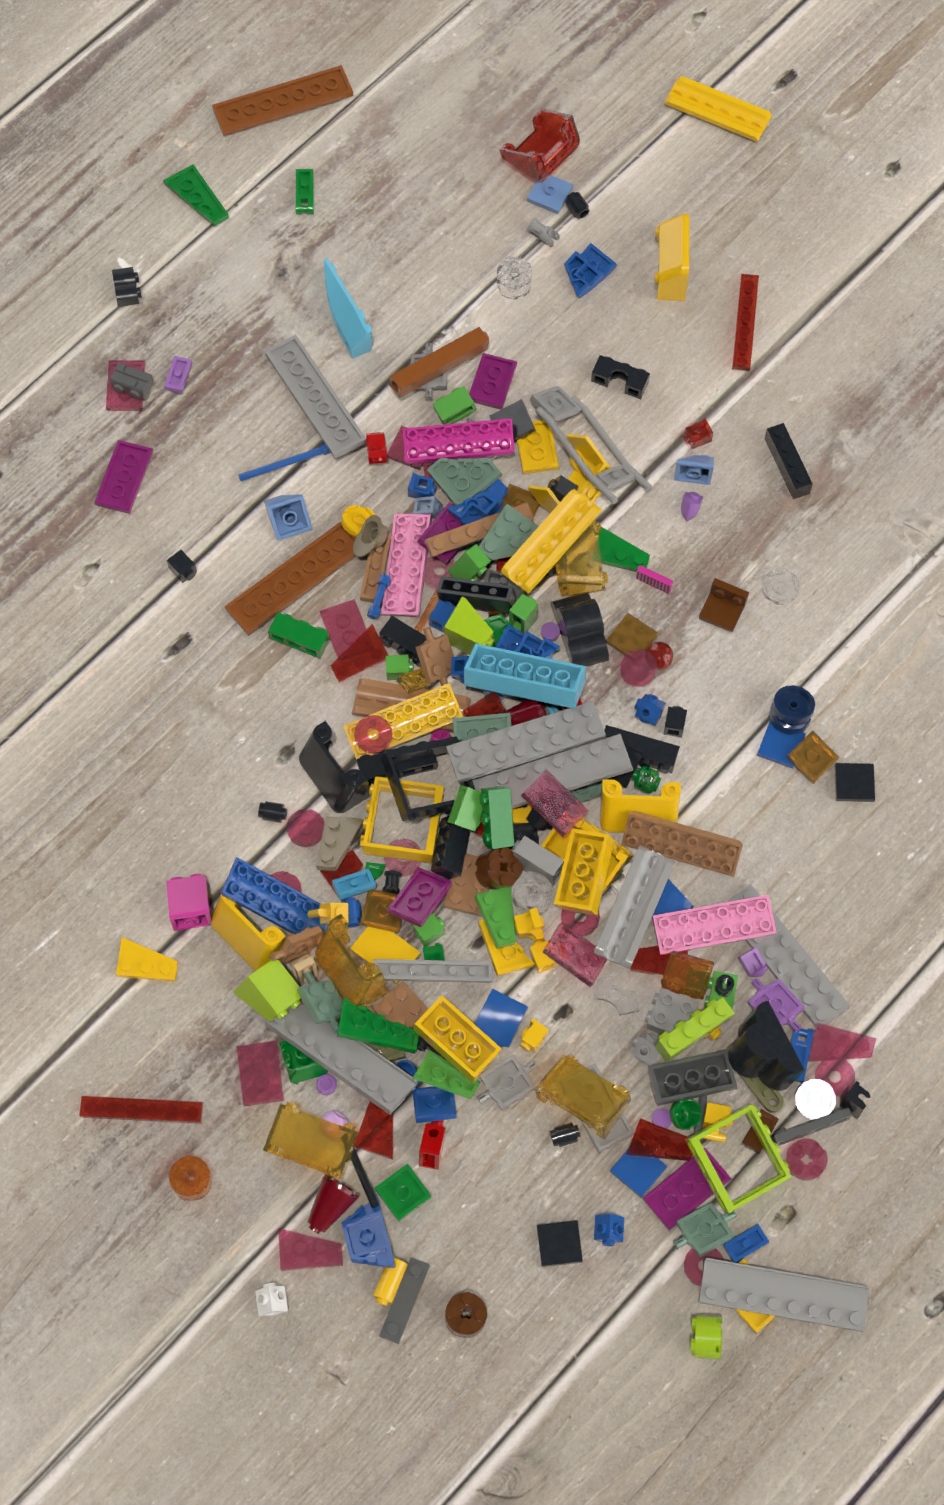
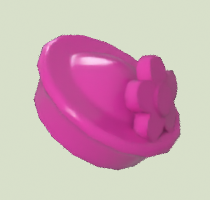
(439, 734)

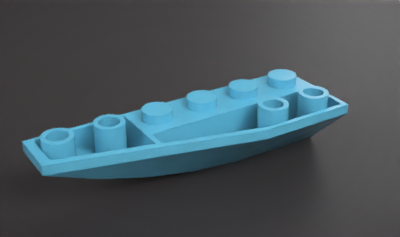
(346, 315)

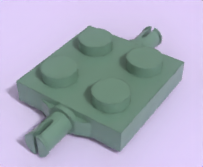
(321, 1000)
(704, 1229)

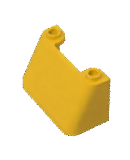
(616, 807)
(619, 858)
(243, 936)

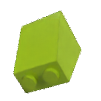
(467, 628)
(270, 991)

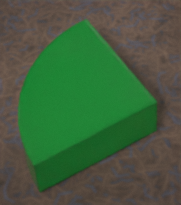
(376, 869)

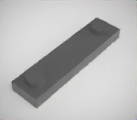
(837, 1116)
(404, 1301)

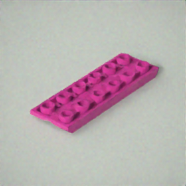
(458, 441)

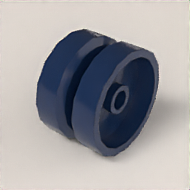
(791, 709)

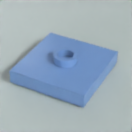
(550, 194)

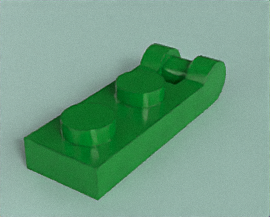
(304, 190)

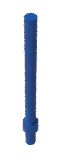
(285, 462)

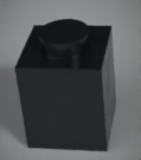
(561, 487)
(182, 566)
(675, 721)

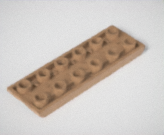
(379, 695)
(682, 843)

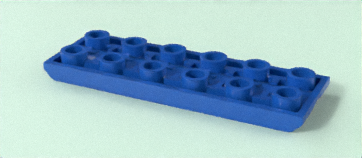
(270, 898)

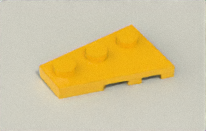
(505, 959)
(143, 963)

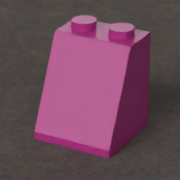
(188, 902)

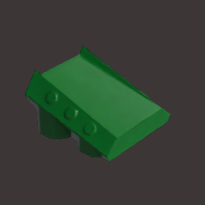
(299, 1065)

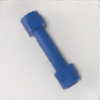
(374, 610)

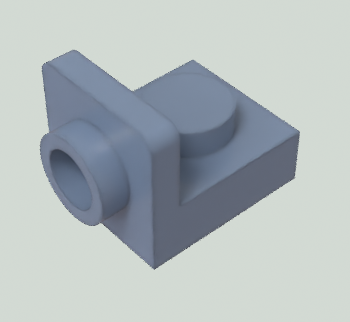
(428, 505)

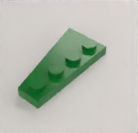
(374, 1029)

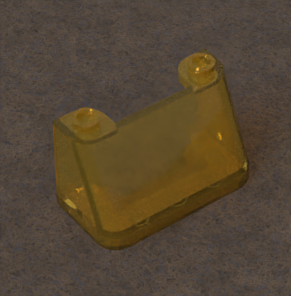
(581, 565)
(358, 984)
(584, 1094)
(311, 1141)

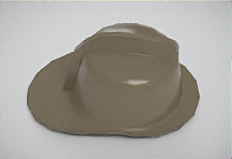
(371, 536)

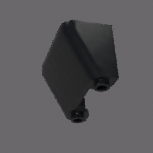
(338, 788)

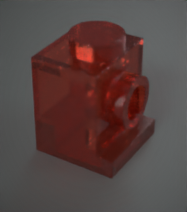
(698, 434)

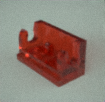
(487, 705)

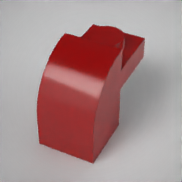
(376, 448)

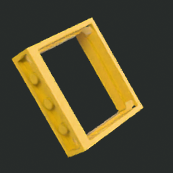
(409, 788)

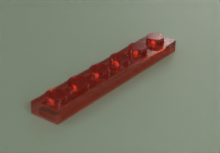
(745, 322)
(141, 1109)

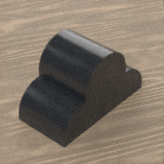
(581, 629)
(765, 1050)

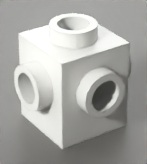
(271, 1300)

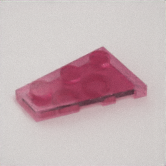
(836, 1042)
(307, 1252)

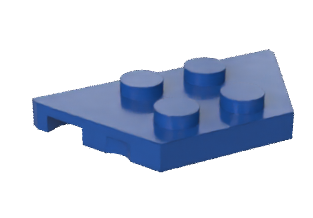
(368, 1237)

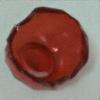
(663, 654)

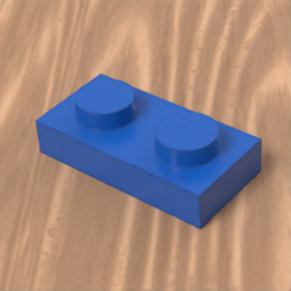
(746, 1244)

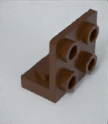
(724, 605)

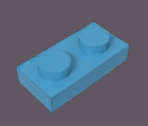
(353, 884)

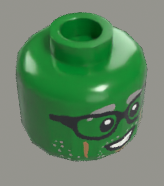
(646, 779)

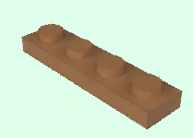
(375, 566)

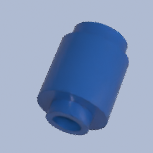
(354, 912)

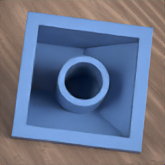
(695, 469)
(288, 515)

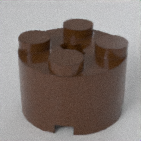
(497, 868)
(468, 1303)

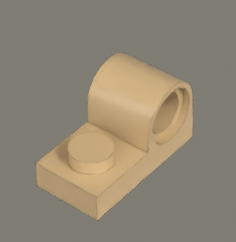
(302, 965)

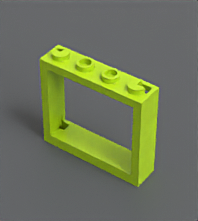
(772, 1150)

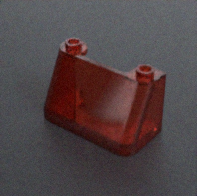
(546, 146)

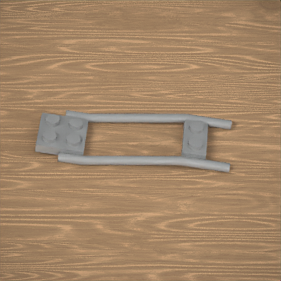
(556, 405)

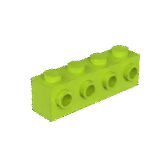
(695, 1029)

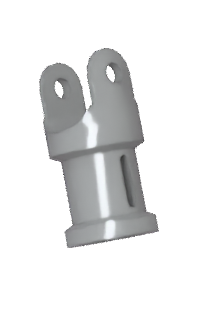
(543, 232)

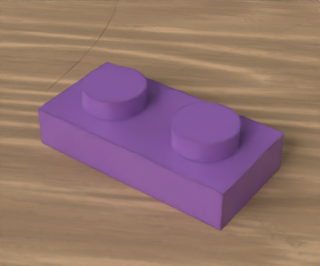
(178, 374)

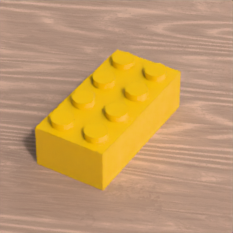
(584, 871)
(457, 1039)

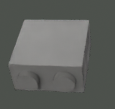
(669, 1010)

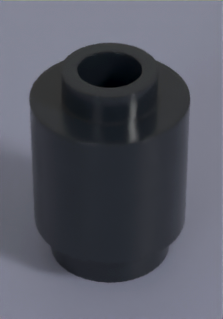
(577, 205)
(272, 811)
(565, 1134)

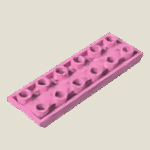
(406, 565)
(714, 924)

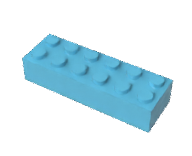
(525, 675)

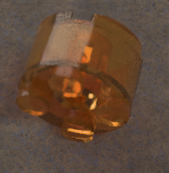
(188, 1189)

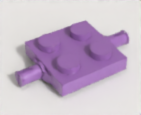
(781, 1000)

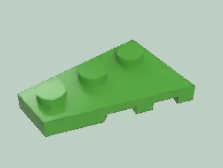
(498, 915)
(443, 1075)

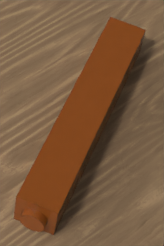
(439, 362)

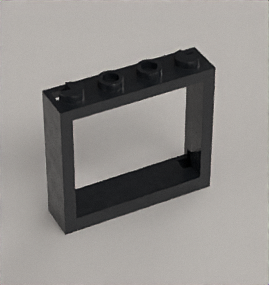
(414, 752)

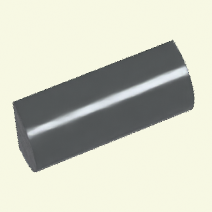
(691, 1077)

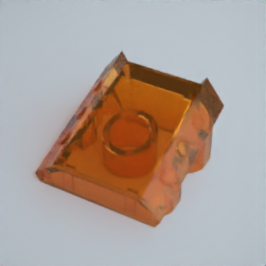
(687, 975)

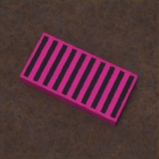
(654, 579)

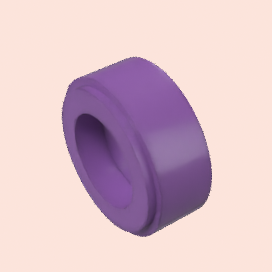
(550, 631)
(326, 1084)
(662, 1118)

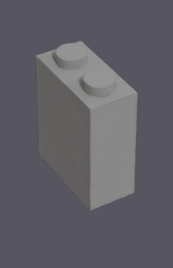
(538, 859)

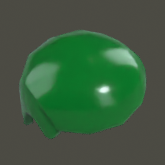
(685, 1114)

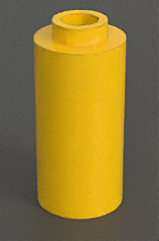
(389, 1283)

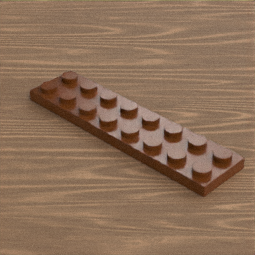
(282, 100)
(292, 579)

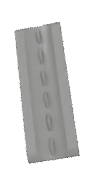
(634, 907)

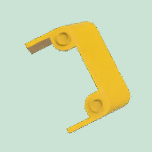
(673, 258)
(592, 459)

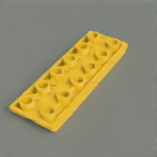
(718, 108)
(550, 540)
(413, 717)

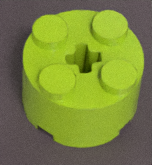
(707, 1338)

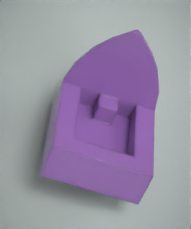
(690, 505)
(753, 963)

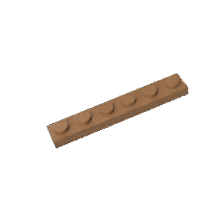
(467, 533)

